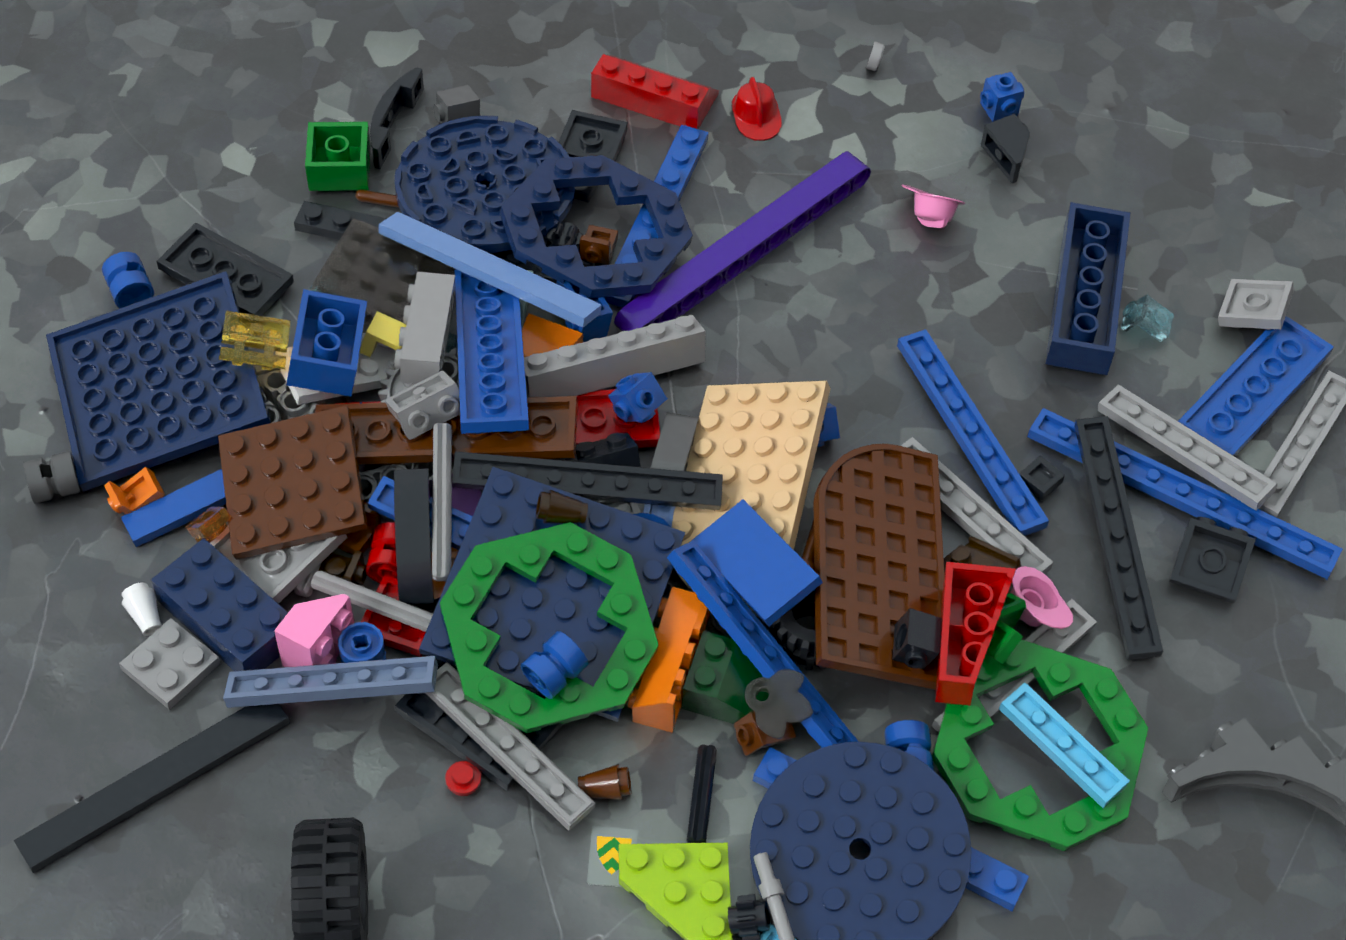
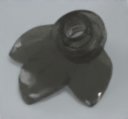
(783, 703)

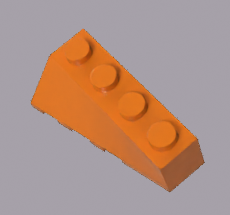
(678, 636)

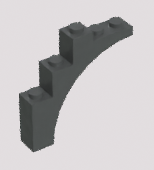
(1244, 759)

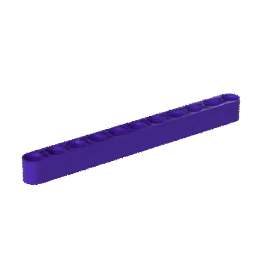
(746, 244)

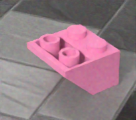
(312, 631)

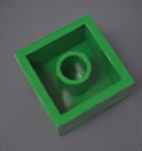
(338, 156)

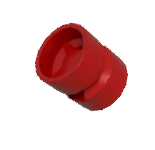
(383, 553)

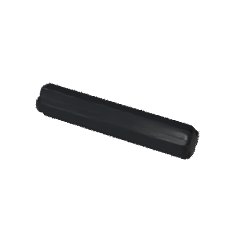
(701, 794)

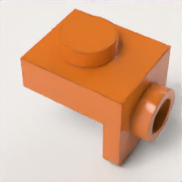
(134, 493)

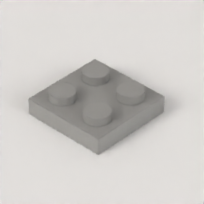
(1256, 304)
(169, 663)

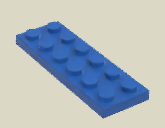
(1256, 386)

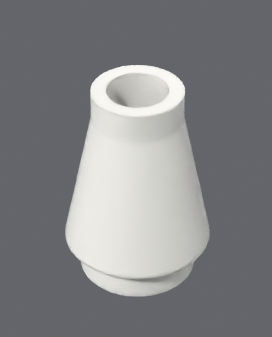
(142, 606)

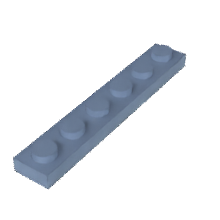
(331, 681)

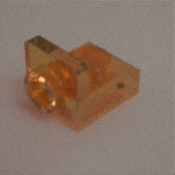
(209, 524)

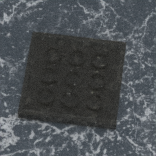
(374, 270)

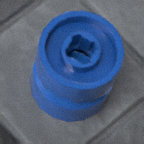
(127, 279)
(361, 643)
(558, 661)
(912, 738)

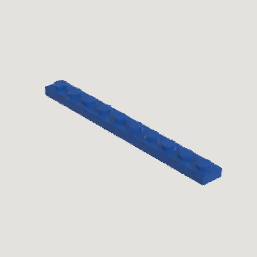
(1197, 498)

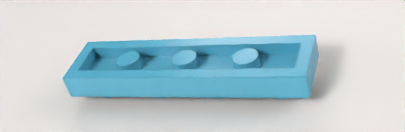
(1064, 745)

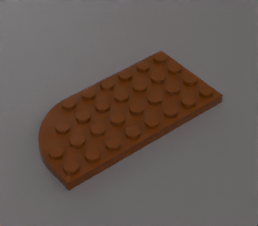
(876, 558)

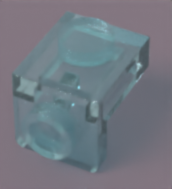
(1149, 316)

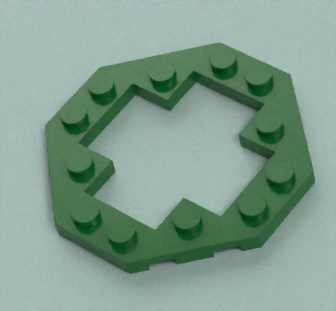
(529, 556)
(1022, 810)

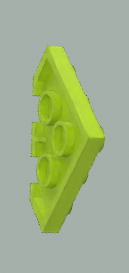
(681, 885)

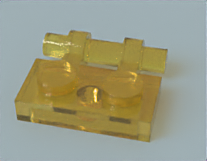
(255, 332)

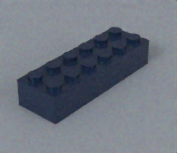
(1088, 289)

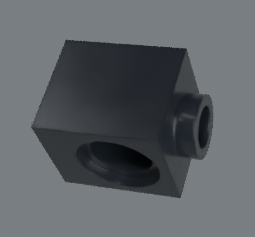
(917, 639)

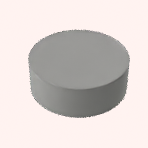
(875, 56)

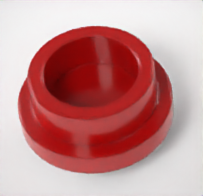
(463, 778)

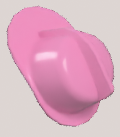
(933, 209)
(1042, 599)

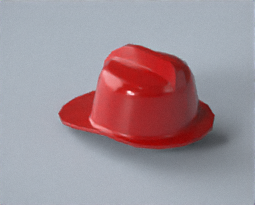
(756, 111)

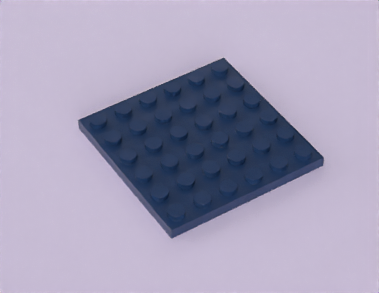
(152, 383)
(563, 595)

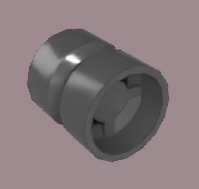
(39, 475)

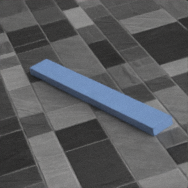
(490, 269)

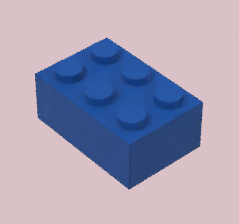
(327, 343)

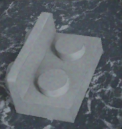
(425, 404)

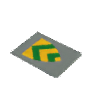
(603, 854)

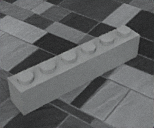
(609, 359)

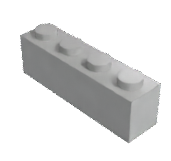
(426, 326)

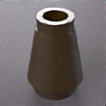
(559, 508)

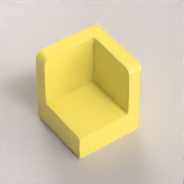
(381, 330)

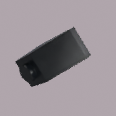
(1006, 144)

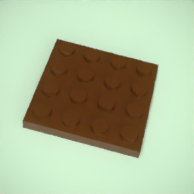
(292, 482)

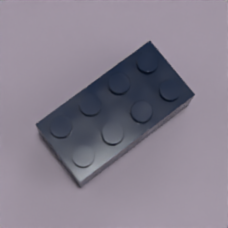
(221, 607)

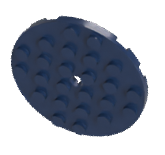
(443, 174)
(891, 804)

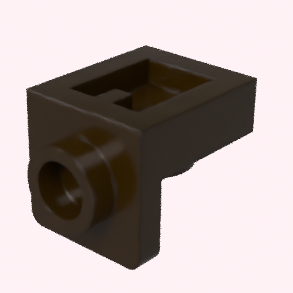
(346, 568)

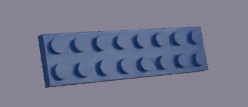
(489, 358)

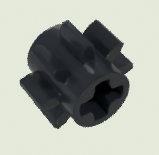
(564, 234)
(748, 917)

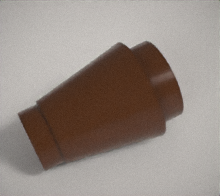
(607, 783)

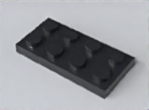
(205, 253)

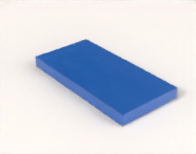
(757, 562)

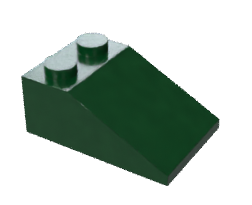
(719, 680)

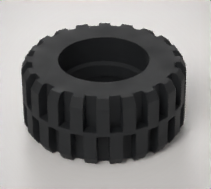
(329, 880)

